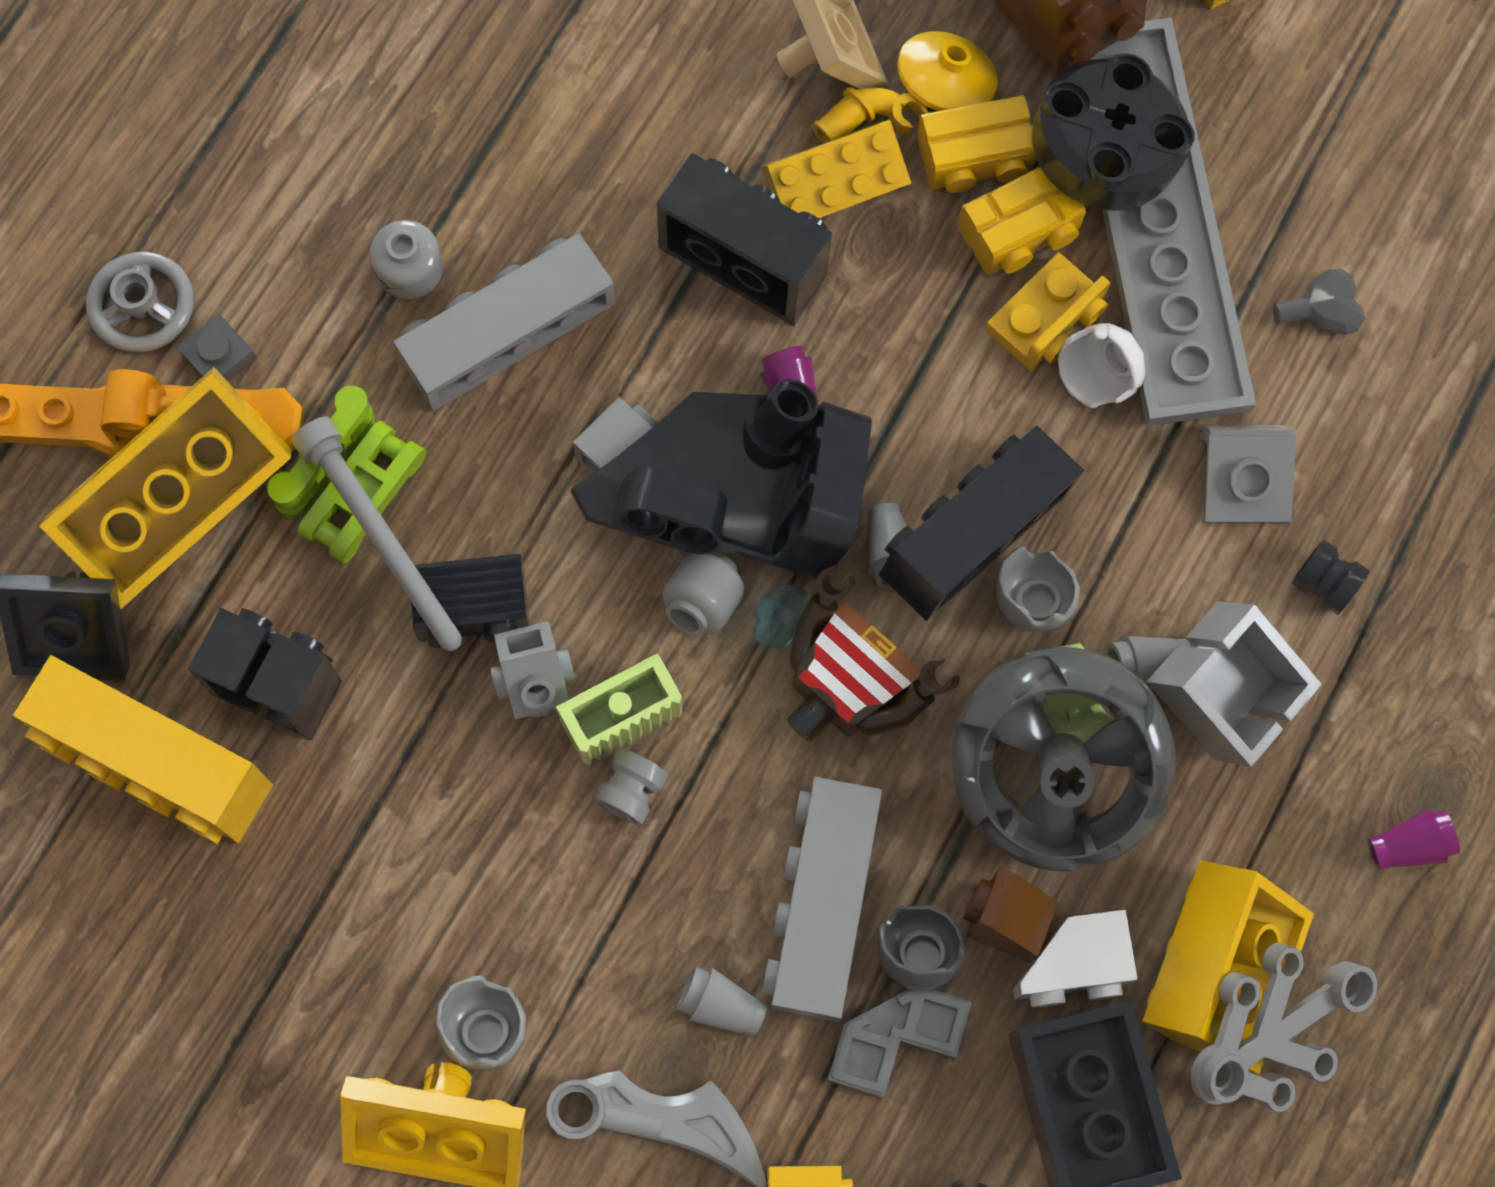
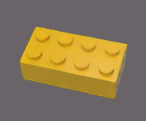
(167, 487)
(137, 746)

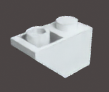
(1081, 955)

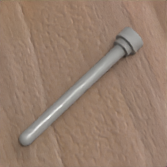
(320, 444)

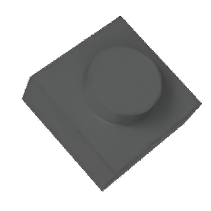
(219, 347)

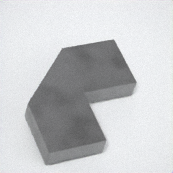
(872, 1039)

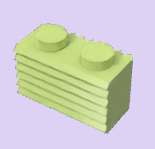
(620, 709)

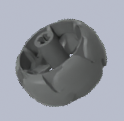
(1047, 829)

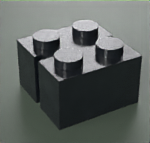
(258, 667)

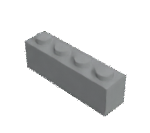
(505, 320)
(825, 899)

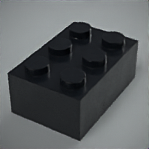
(743, 237)
(1094, 1101)

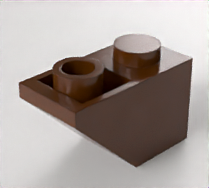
(1009, 915)

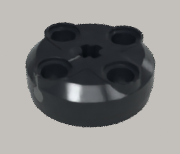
(1111, 133)

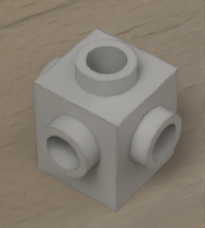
(531, 670)

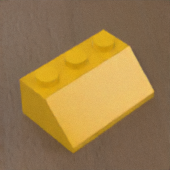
(1221, 930)

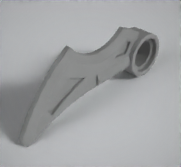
(694, 1121)

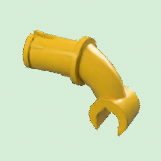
(861, 106)

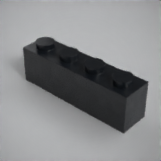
(979, 522)

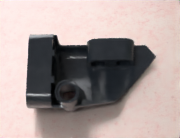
(741, 477)

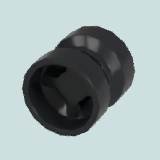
(1330, 577)

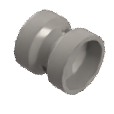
(630, 787)

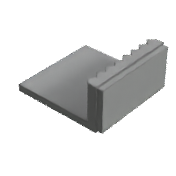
(1249, 473)

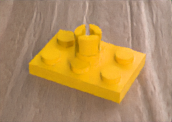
(432, 1129)

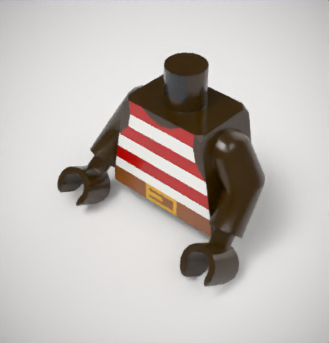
(854, 671)

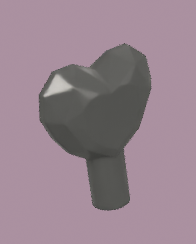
(1326, 304)

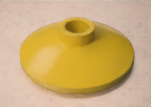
(946, 71)

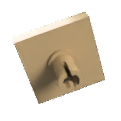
(835, 42)

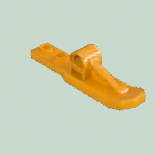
(116, 413)

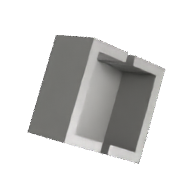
(1231, 670)

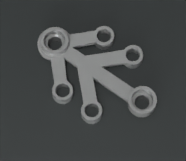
(1222, 1070)

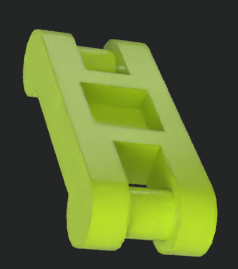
(377, 483)
(301, 486)

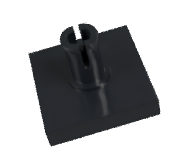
(66, 619)

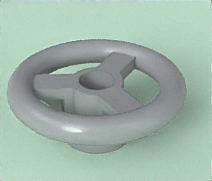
(132, 276)

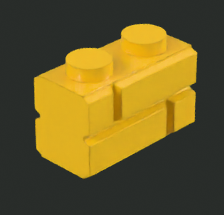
(976, 144)
(1019, 221)

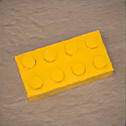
(840, 171)

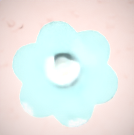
(779, 615)

